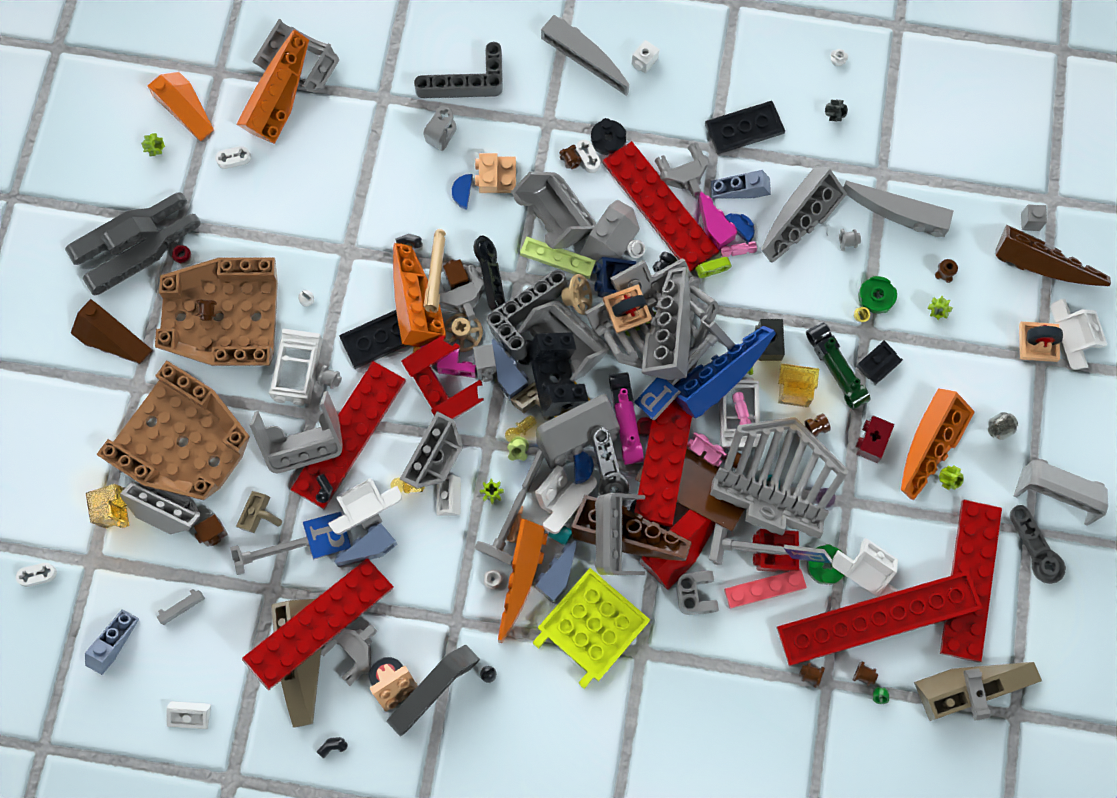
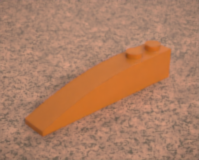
(935, 436)
(525, 565)

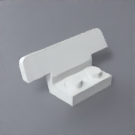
(1080, 332)
(561, 498)
(362, 504)
(870, 569)

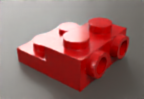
(774, 562)

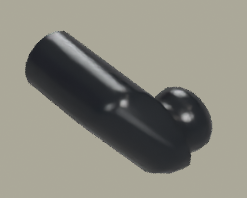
(410, 238)
(332, 744)

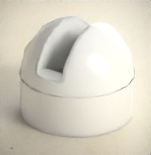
(304, 301)

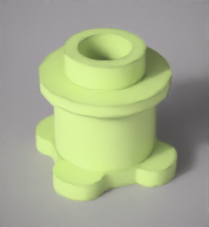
(518, 448)

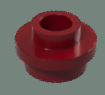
(181, 249)

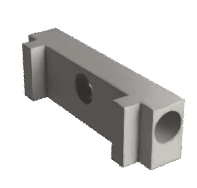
(180, 607)
(974, 684)

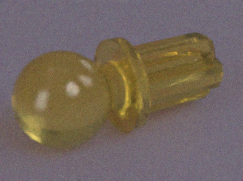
(522, 427)
(404, 486)

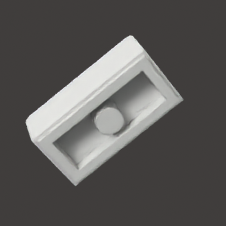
(449, 497)
(188, 715)

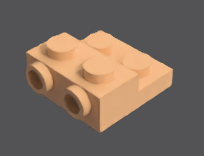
(495, 173)

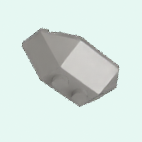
(612, 232)
(434, 454)
(161, 508)

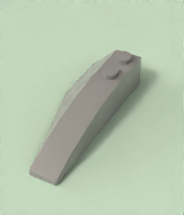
(805, 209)
(669, 338)

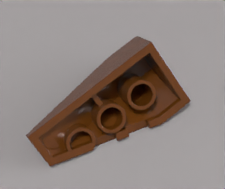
(102, 331)

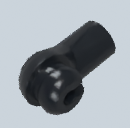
(326, 489)

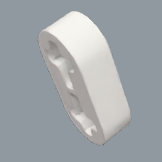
(591, 154)
(233, 157)
(35, 570)

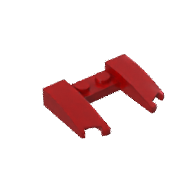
(419, 367)

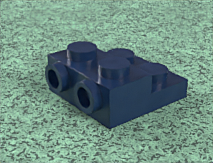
(605, 269)

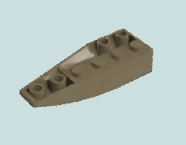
(301, 683)
(948, 691)

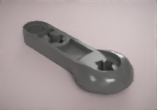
(608, 466)
(1038, 548)

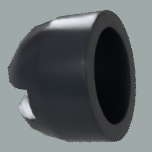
(490, 678)

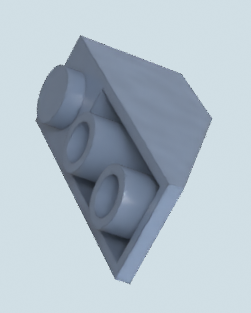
(745, 185)
(509, 377)
(371, 546)
(556, 578)
(110, 642)

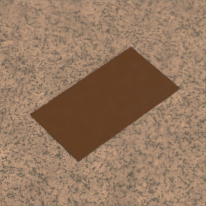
(696, 489)

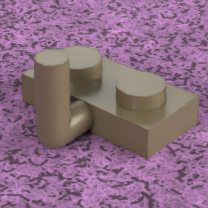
(527, 399)
(254, 511)

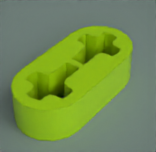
(713, 267)

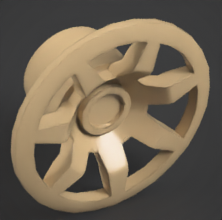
(575, 296)
(462, 330)

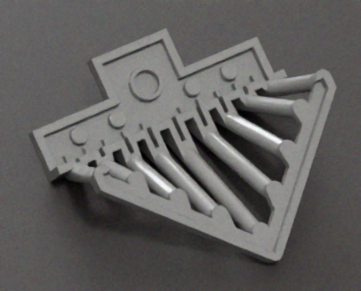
(651, 288)
(766, 504)

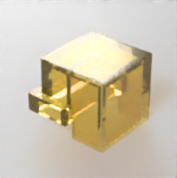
(797, 384)
(107, 507)

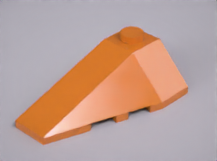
(179, 98)

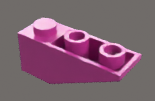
(715, 223)

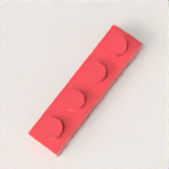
(765, 588)

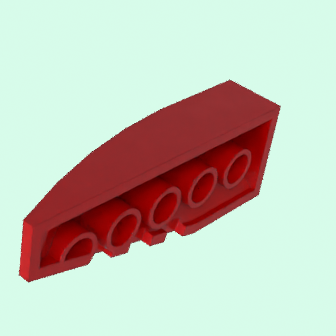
(691, 527)

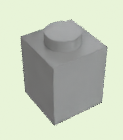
(1033, 217)

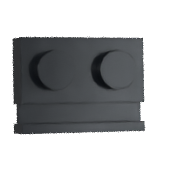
(879, 362)

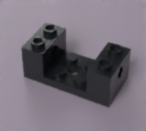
(550, 357)

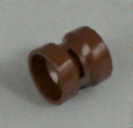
(818, 425)

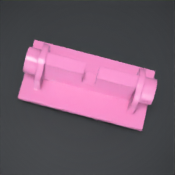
(713, 453)

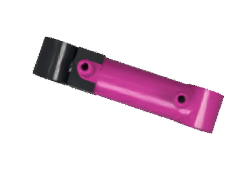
(625, 414)

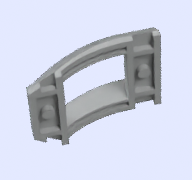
(322, 68)

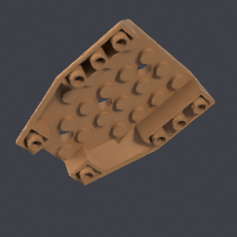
(240, 291)
(182, 410)

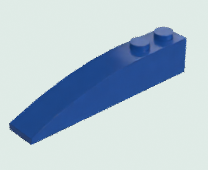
(713, 381)

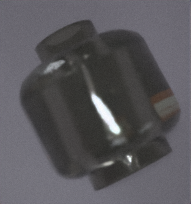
(1002, 425)

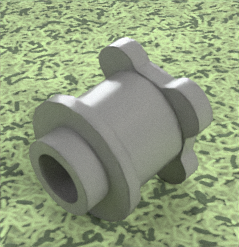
(849, 239)
(329, 377)

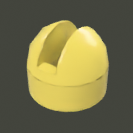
(864, 312)

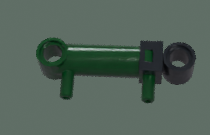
(828, 350)

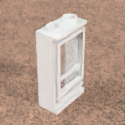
(296, 367)
(727, 413)

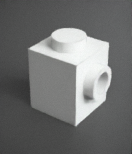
(645, 56)

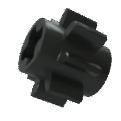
(836, 110)

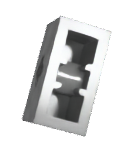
(485, 362)

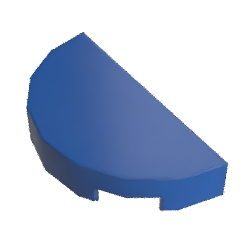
(461, 190)
(743, 224)
(582, 467)

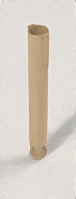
(432, 292)

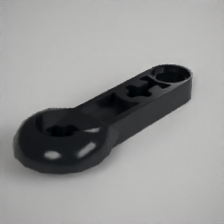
(487, 256)

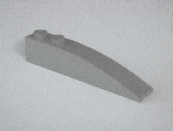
(583, 51)
(901, 209)

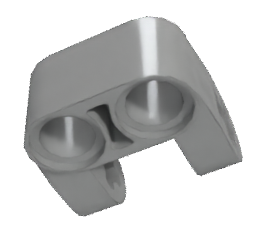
(437, 131)
(683, 594)

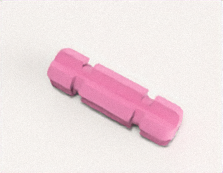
(738, 249)
(741, 408)

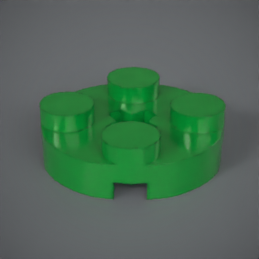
(885, 288)
(822, 575)

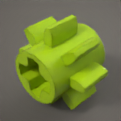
(153, 144)
(940, 308)
(951, 477)
(486, 490)

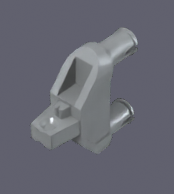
(686, 175)
(464, 297)
(358, 647)

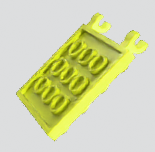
(592, 625)

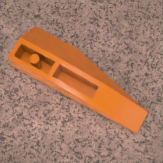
(276, 91)
(410, 284)

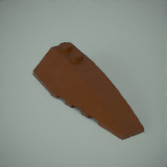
(1032, 254)
(638, 534)

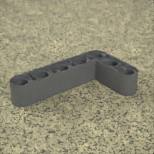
(467, 81)
(519, 305)
(429, 690)

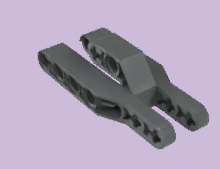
(125, 232)

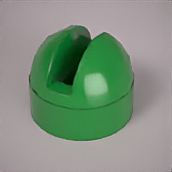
(880, 695)

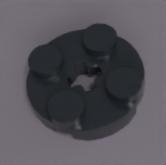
(604, 128)

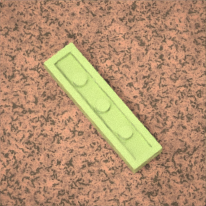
(557, 258)

